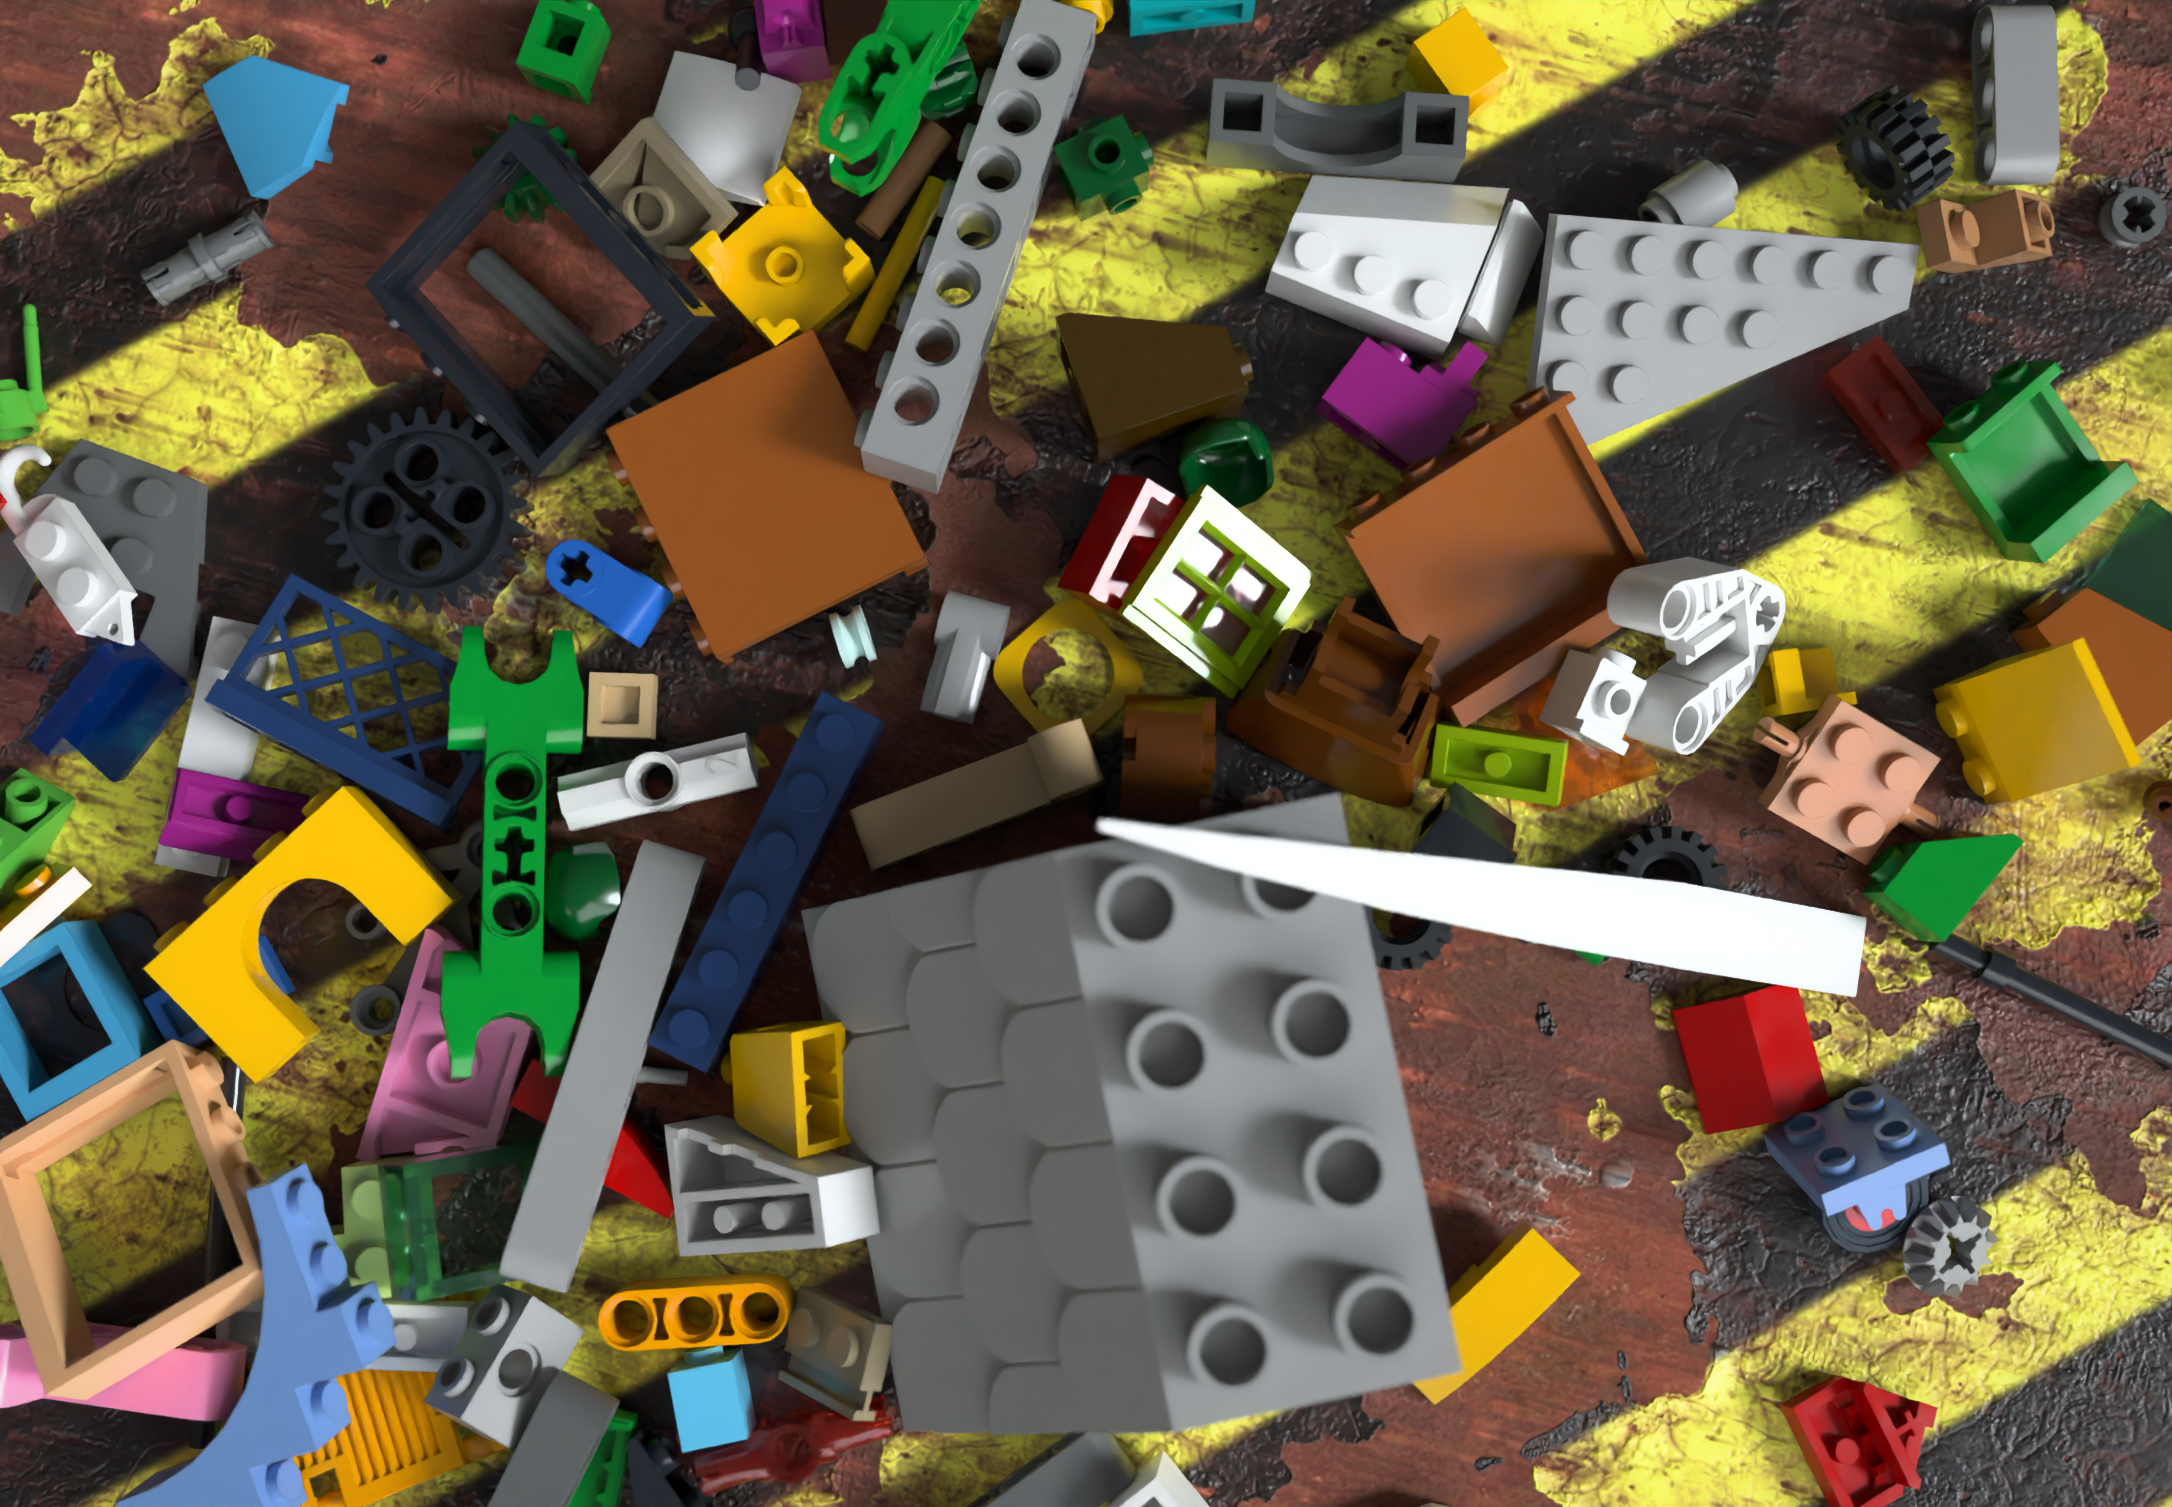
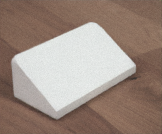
(1502, 276)

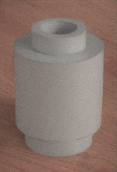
(1693, 197)

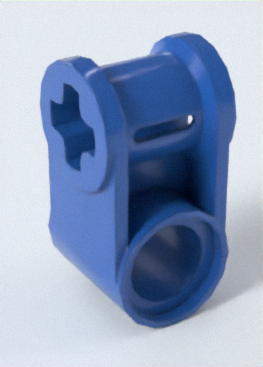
(614, 595)

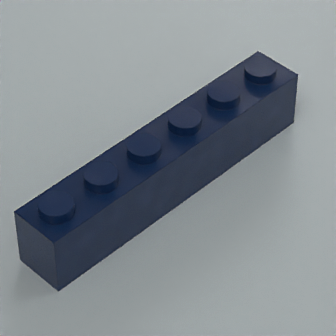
(767, 883)

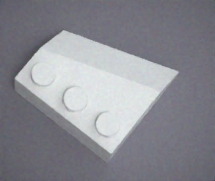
(1387, 255)

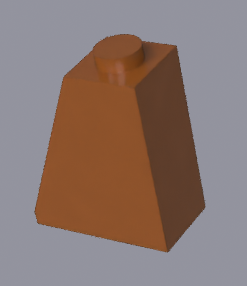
(2126, 647)

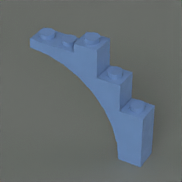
(309, 1335)

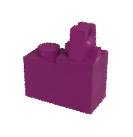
(793, 39)
(1396, 409)

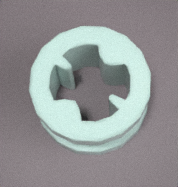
(852, 636)

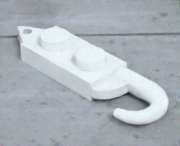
(67, 555)

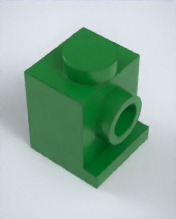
(551, 31)

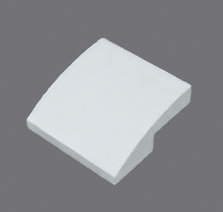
(724, 129)

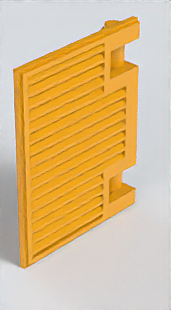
(391, 1438)

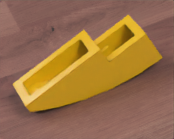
(1500, 1302)

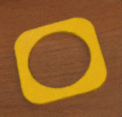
(1067, 615)

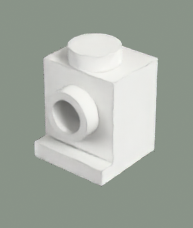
(1594, 698)

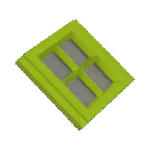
(1216, 592)

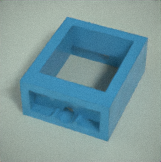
(108, 994)

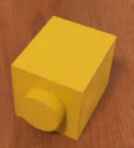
(1458, 61)

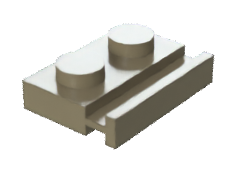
(836, 1352)

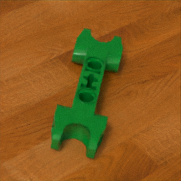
(885, 85)
(510, 969)

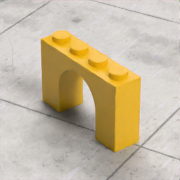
(216, 962)

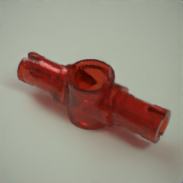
(764, 1458)

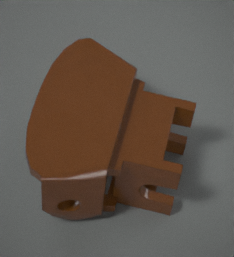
(1346, 708)

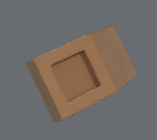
(1985, 233)

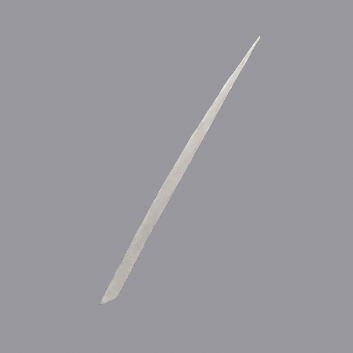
(1569, 909)

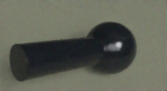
(744, 38)

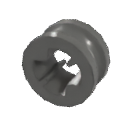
(2115, 211)

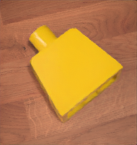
(790, 1085)

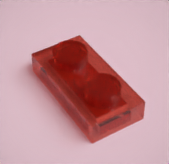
(1885, 404)

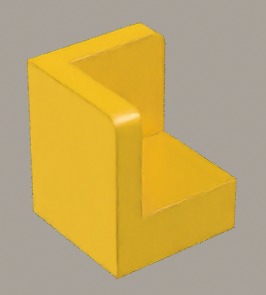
(1798, 682)

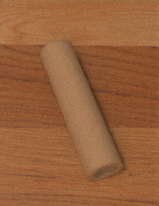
(904, 180)

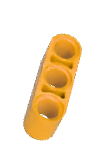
(671, 1328)

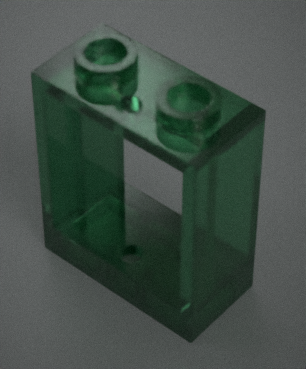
(412, 1224)

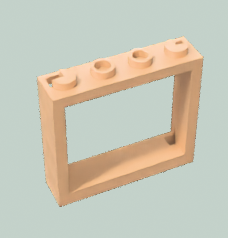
(32, 1252)

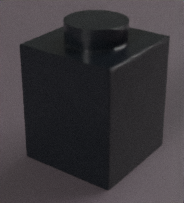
(1465, 829)

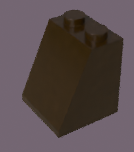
(1148, 378)

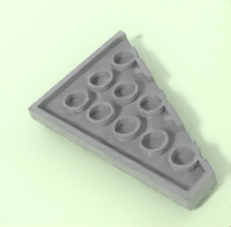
(1676, 311)

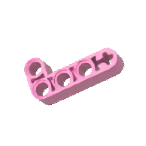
(189, 1382)

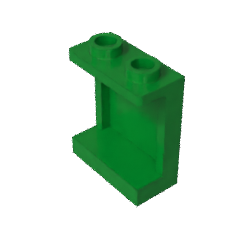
(2027, 463)

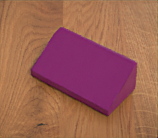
(226, 815)

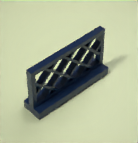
(322, 741)

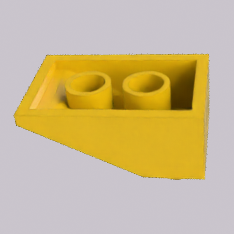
(2035, 723)

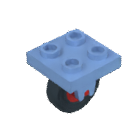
(1860, 1166)

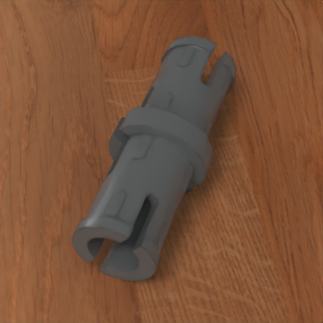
(207, 258)

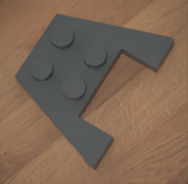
(151, 529)

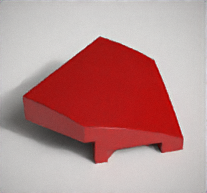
(1859, 1440)

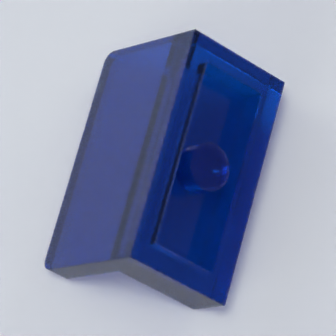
(113, 709)

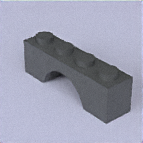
(1399, 138)

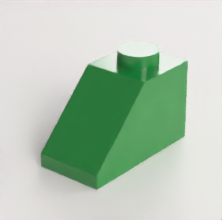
(1936, 882)

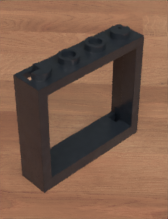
(452, 358)

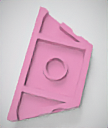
(415, 1098)

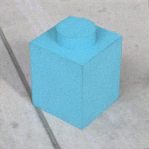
(711, 1397)

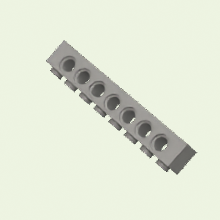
(1039, 36)

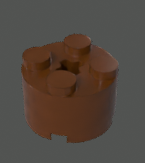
(1167, 758)

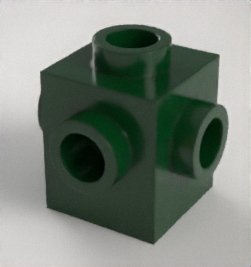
(1103, 166)

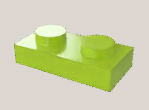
(1500, 762)

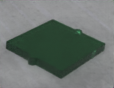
(2139, 566)

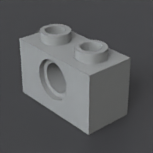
(503, 1365)

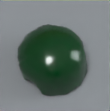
(1228, 458)
(581, 891)

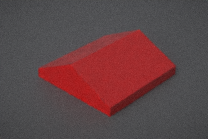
(1749, 1058)

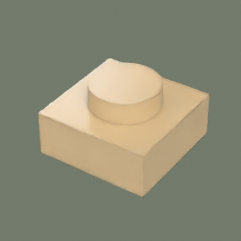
(622, 705)

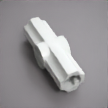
(620, 789)

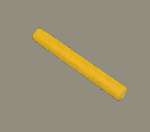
(895, 266)

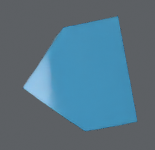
(274, 120)

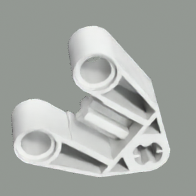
(1717, 626)

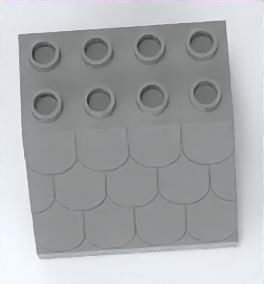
(1131, 1139)

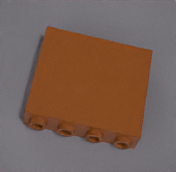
(762, 497)
(1496, 553)

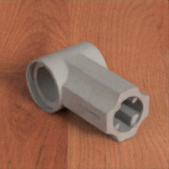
(966, 642)

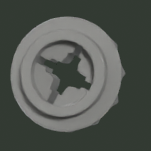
(1927, 1248)

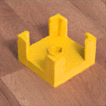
(785, 264)

